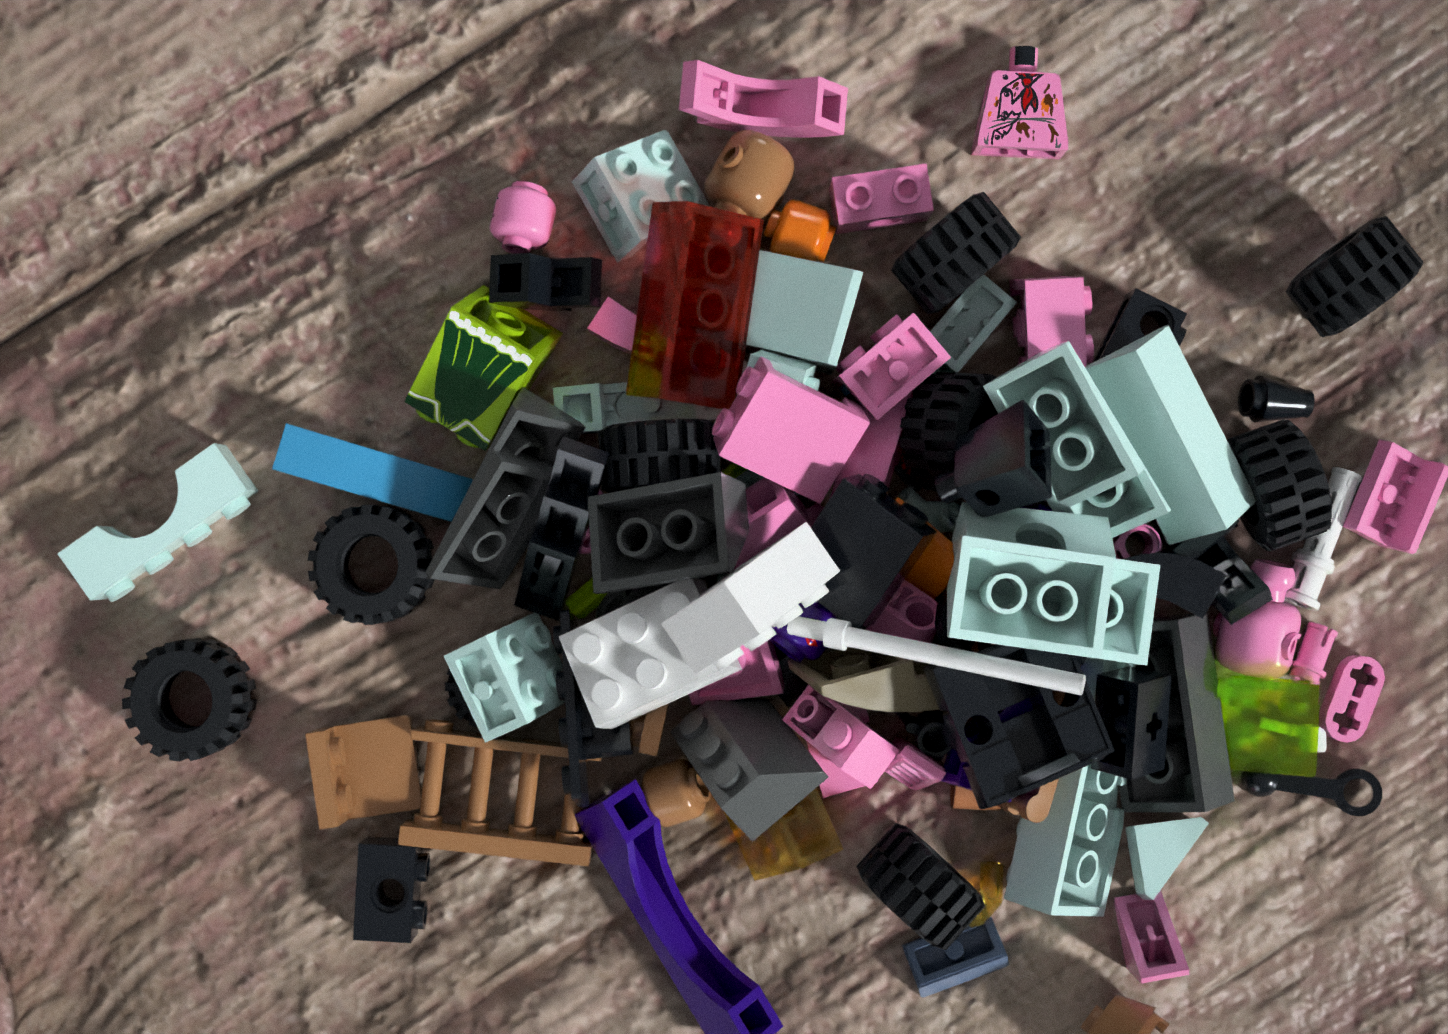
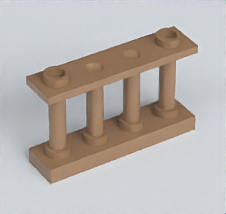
(474, 832)

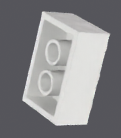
(752, 601)
(631, 663)

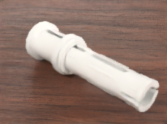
(1314, 560)

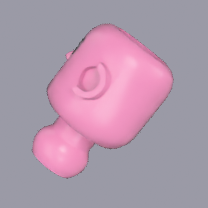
(1266, 638)

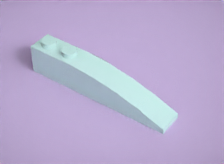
(1071, 855)

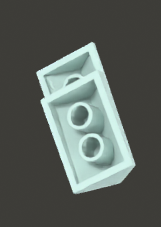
(1174, 435)
(1090, 454)
(1052, 600)

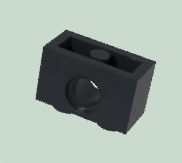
(376, 914)

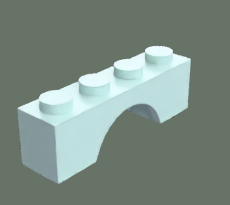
(208, 489)

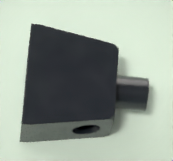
(1001, 463)

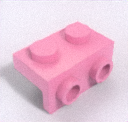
(1396, 498)

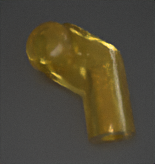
(990, 889)

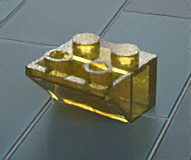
(791, 842)

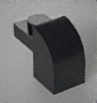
(544, 282)

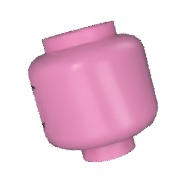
(523, 217)

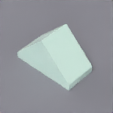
(1158, 851)

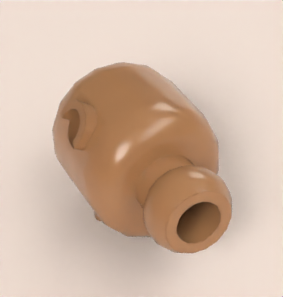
(750, 175)

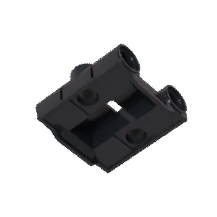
(1026, 749)

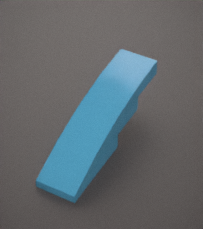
(370, 473)

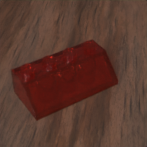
(694, 305)

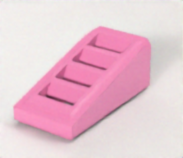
(914, 767)

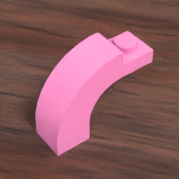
(771, 107)

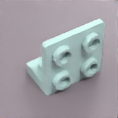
(626, 182)
(508, 676)

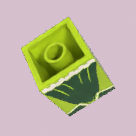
(480, 367)

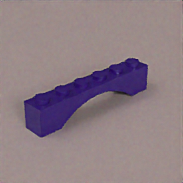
(634, 855)

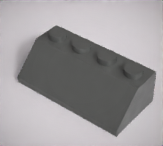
(1196, 746)

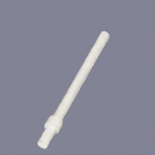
(840, 634)

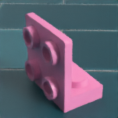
(896, 364)

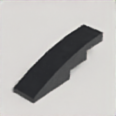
(560, 528)

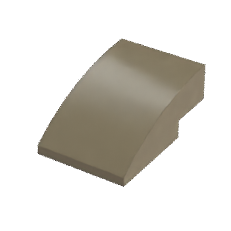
(868, 680)

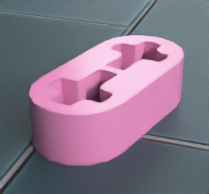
(1361, 703)

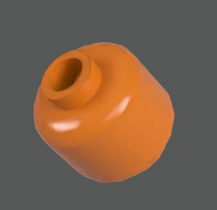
(800, 231)

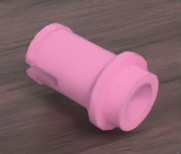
(1313, 653)

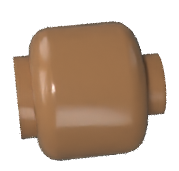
(675, 792)

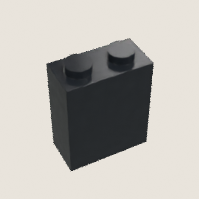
(871, 544)

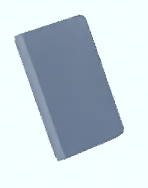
(969, 957)

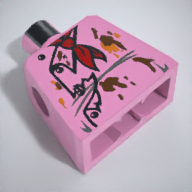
(1022, 111)

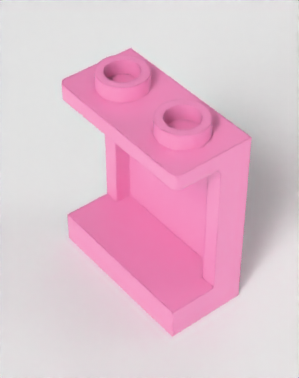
(788, 431)

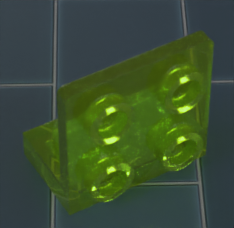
(1271, 724)

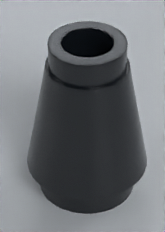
(1273, 400)

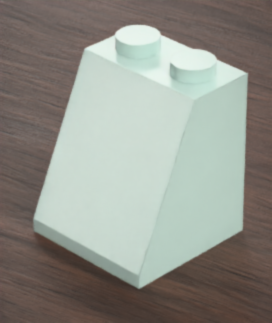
(801, 308)

